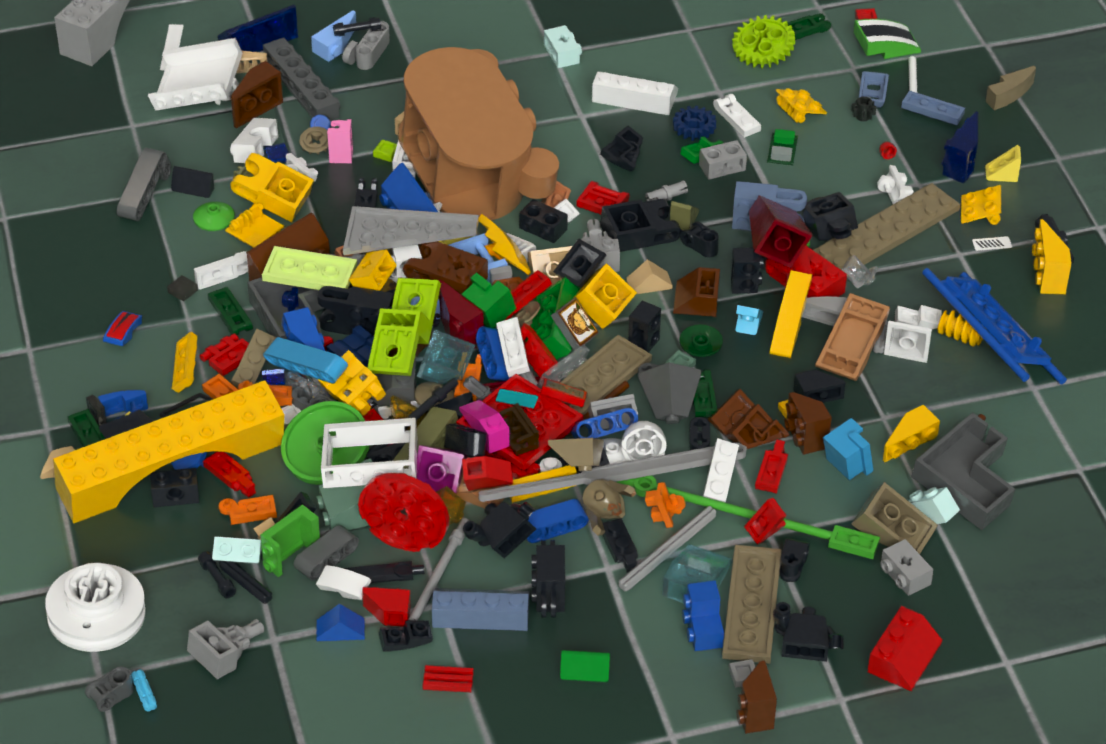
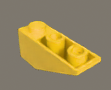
(913, 430)

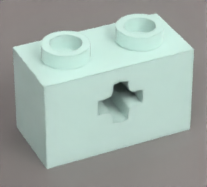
(562, 46)

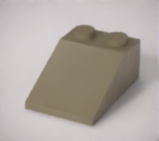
(894, 519)

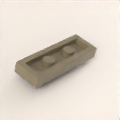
(253, 358)

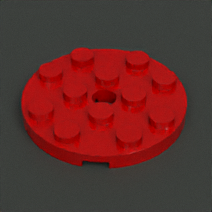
(426, 511)

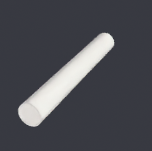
(912, 74)

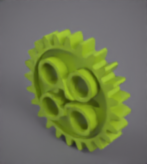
(763, 41)

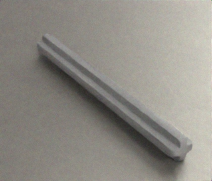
(667, 548)

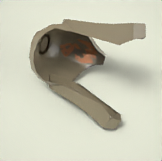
(606, 495)

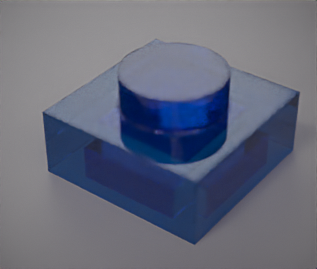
(277, 153)

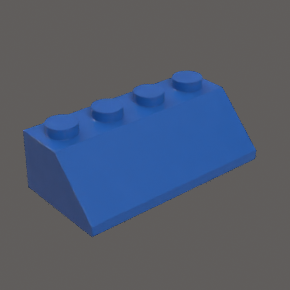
(404, 193)

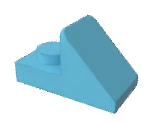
(748, 319)

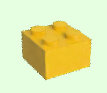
(605, 295)

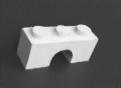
(256, 134)

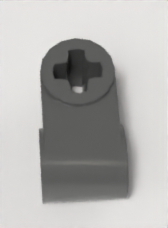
(111, 688)

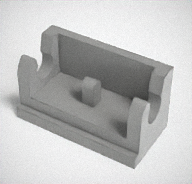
(610, 405)

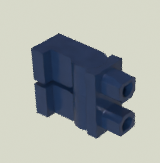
(358, 343)

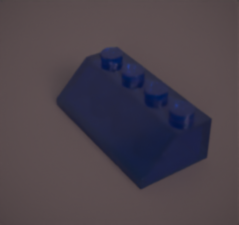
(268, 28)

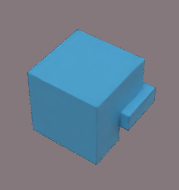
(848, 450)

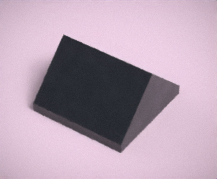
(580, 263)

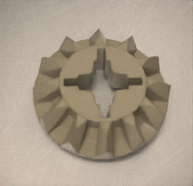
(316, 133)

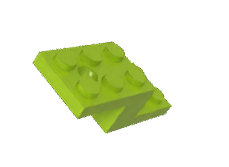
(404, 326)

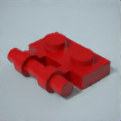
(226, 354)

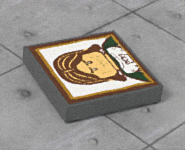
(575, 324)

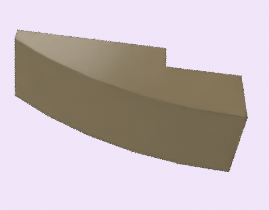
(1010, 88)

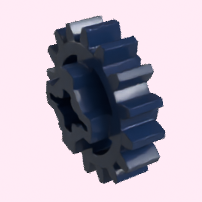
(694, 122)

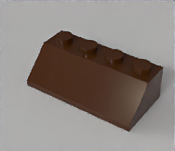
(302, 235)

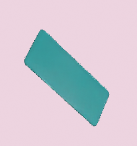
(513, 397)

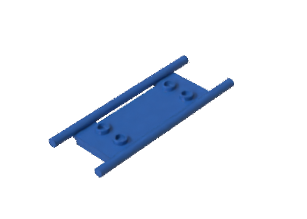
(1011, 340)

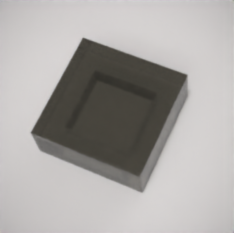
(182, 288)

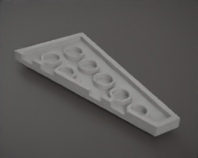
(392, 228)

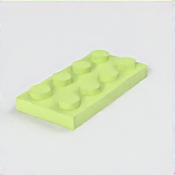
(308, 269)

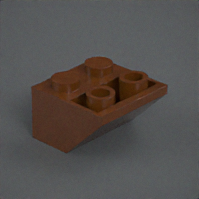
(698, 292)
(807, 422)

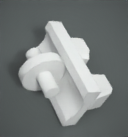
(299, 165)
(894, 185)

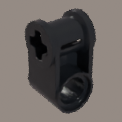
(701, 239)
(793, 559)

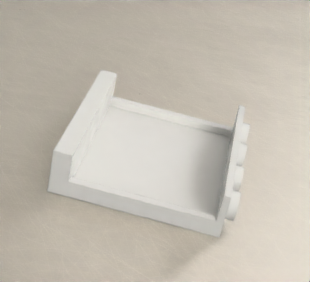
(197, 74)

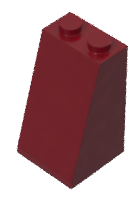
(777, 231)

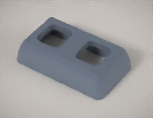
(874, 78)

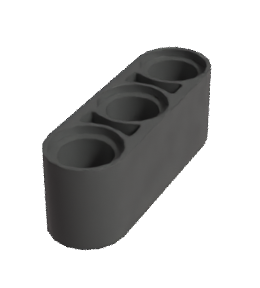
(325, 551)

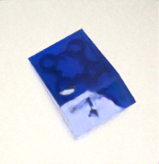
(962, 151)

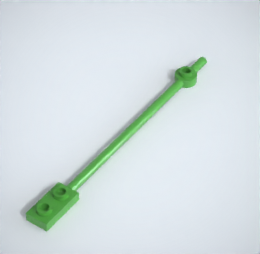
(840, 539)

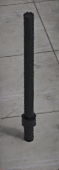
(438, 395)

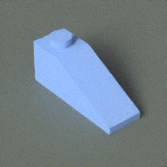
(330, 46)

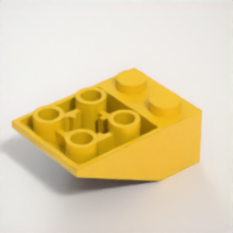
(1051, 260)

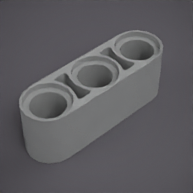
(372, 46)

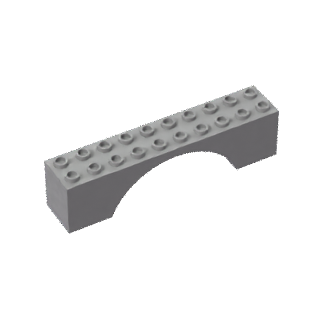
(88, 28)

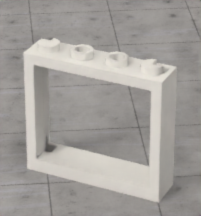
(366, 434)

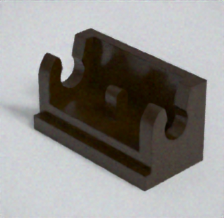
(522, 432)

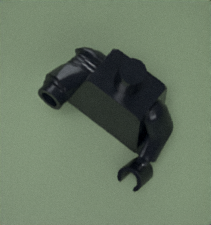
(503, 527)
(805, 633)

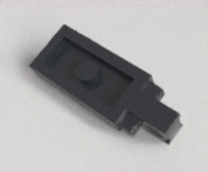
(620, 543)

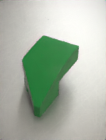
(692, 151)

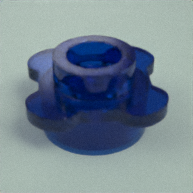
(290, 299)

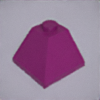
(440, 467)

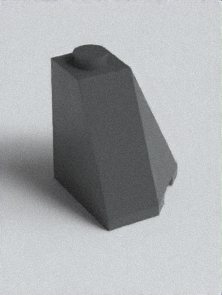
(670, 390)

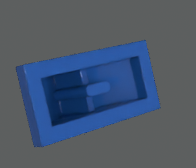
(340, 625)

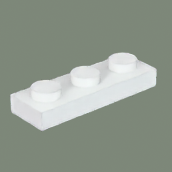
(513, 347)
(720, 470)

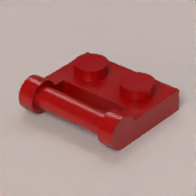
(597, 196)

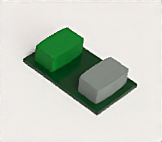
(782, 147)

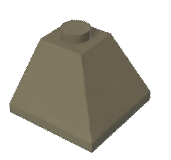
(579, 452)

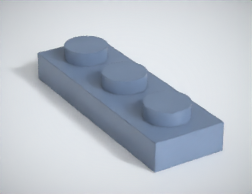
(933, 107)

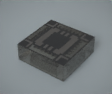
(96, 409)

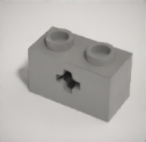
(906, 567)

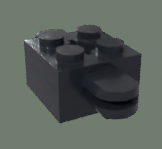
(830, 217)
(549, 578)

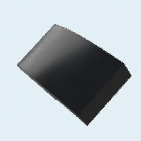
(410, 636)

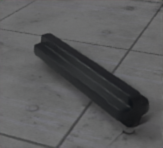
(246, 581)

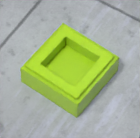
(385, 150)

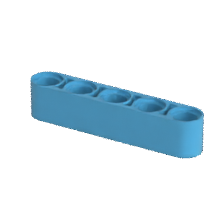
(305, 360)

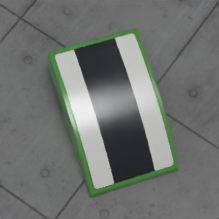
(885, 38)

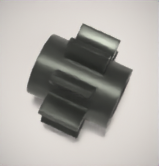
(863, 108)

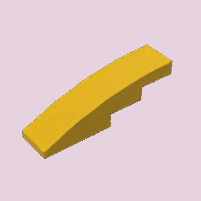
(505, 246)
(790, 314)

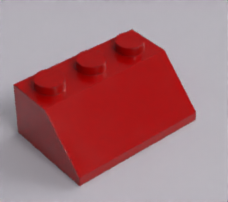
(904, 649)

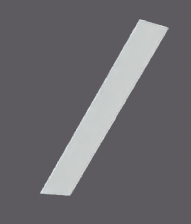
(172, 41)

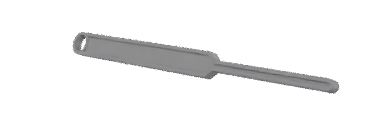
(613, 472)

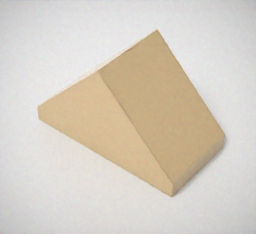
(649, 278)

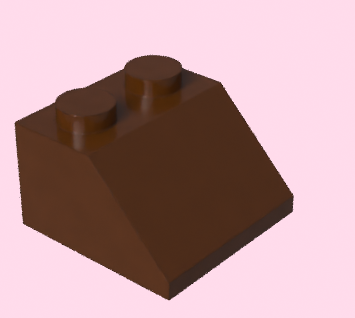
(757, 701)

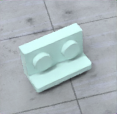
(236, 550)

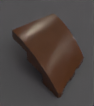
(746, 422)

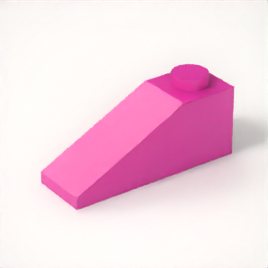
(488, 420)

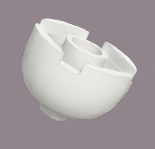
(643, 441)

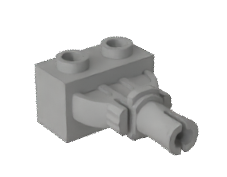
(603, 243)
(221, 647)

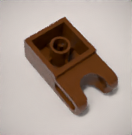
(446, 263)

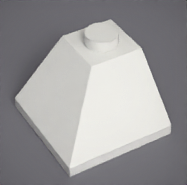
(907, 341)

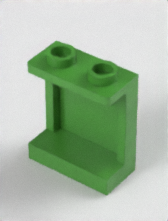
(287, 537)

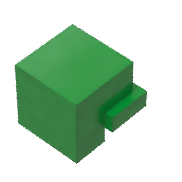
(493, 300)

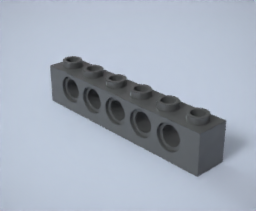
(301, 80)

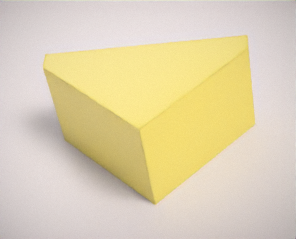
(1005, 167)

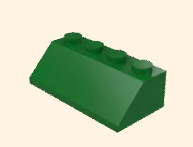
(543, 324)

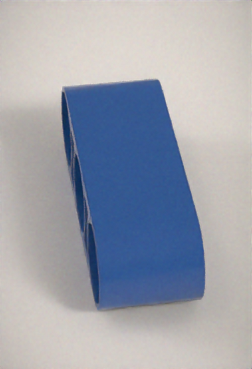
(491, 353)
(614, 420)
(557, 520)

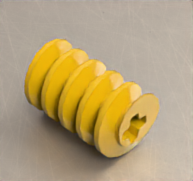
(958, 329)

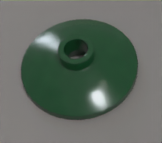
(701, 340)

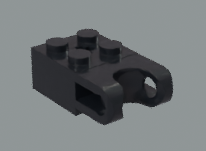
(639, 224)
(351, 308)

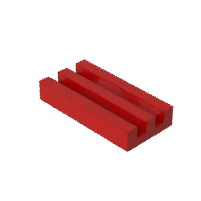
(450, 676)

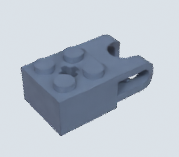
(747, 193)

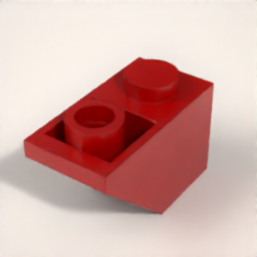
(486, 472)
(388, 605)

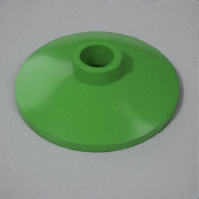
(213, 216)

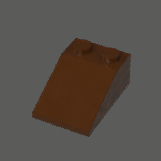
(256, 93)

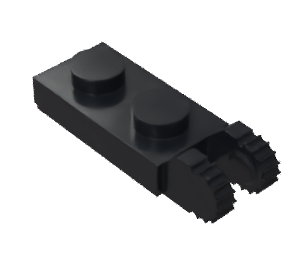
(366, 197)

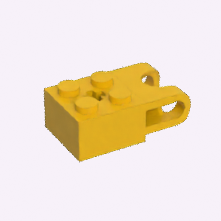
(274, 186)

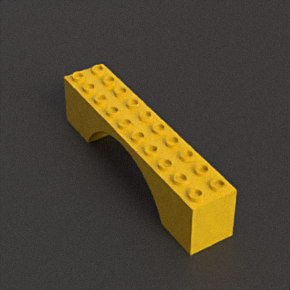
(103, 472)

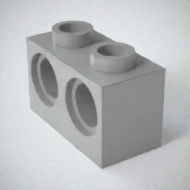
(722, 159)

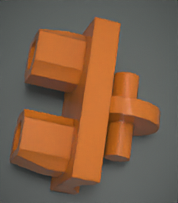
(665, 504)

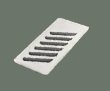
(992, 243)

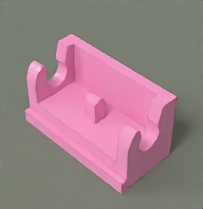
(340, 142)

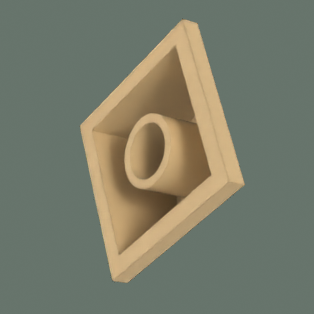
(547, 261)

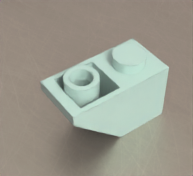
(935, 504)

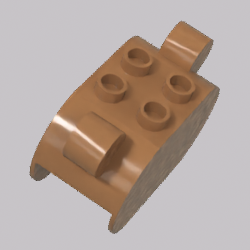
(472, 135)

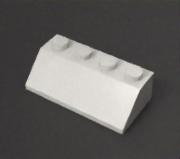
(633, 93)

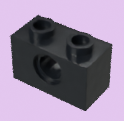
(174, 487)

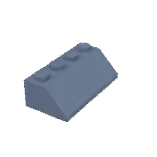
(480, 609)

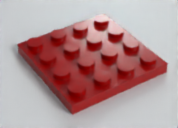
(549, 416)

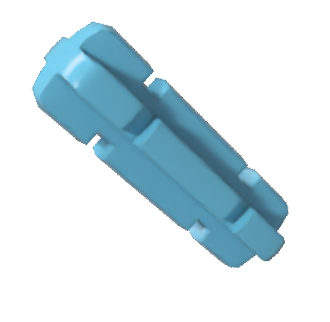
(144, 690)

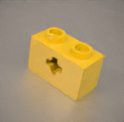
(373, 270)

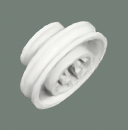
(95, 607)

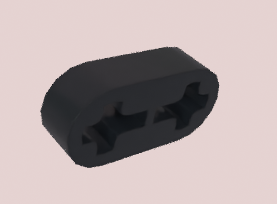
(695, 435)

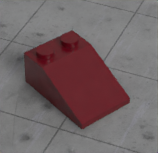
(458, 314)

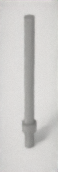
(455, 539)

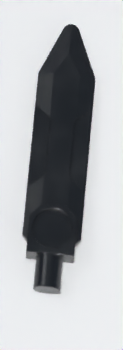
(389, 572)

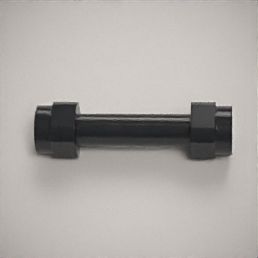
(340, 29)
(225, 586)

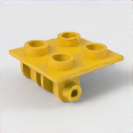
(798, 103)
(982, 205)
(253, 226)

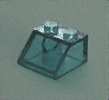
(445, 358)

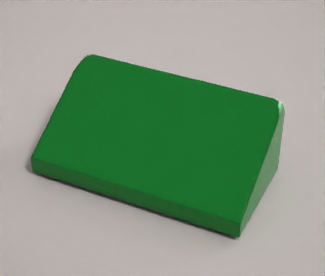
(585, 666)

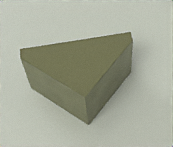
(683, 214)

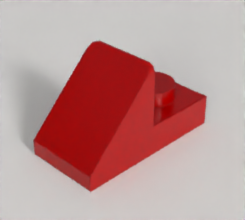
(766, 521)

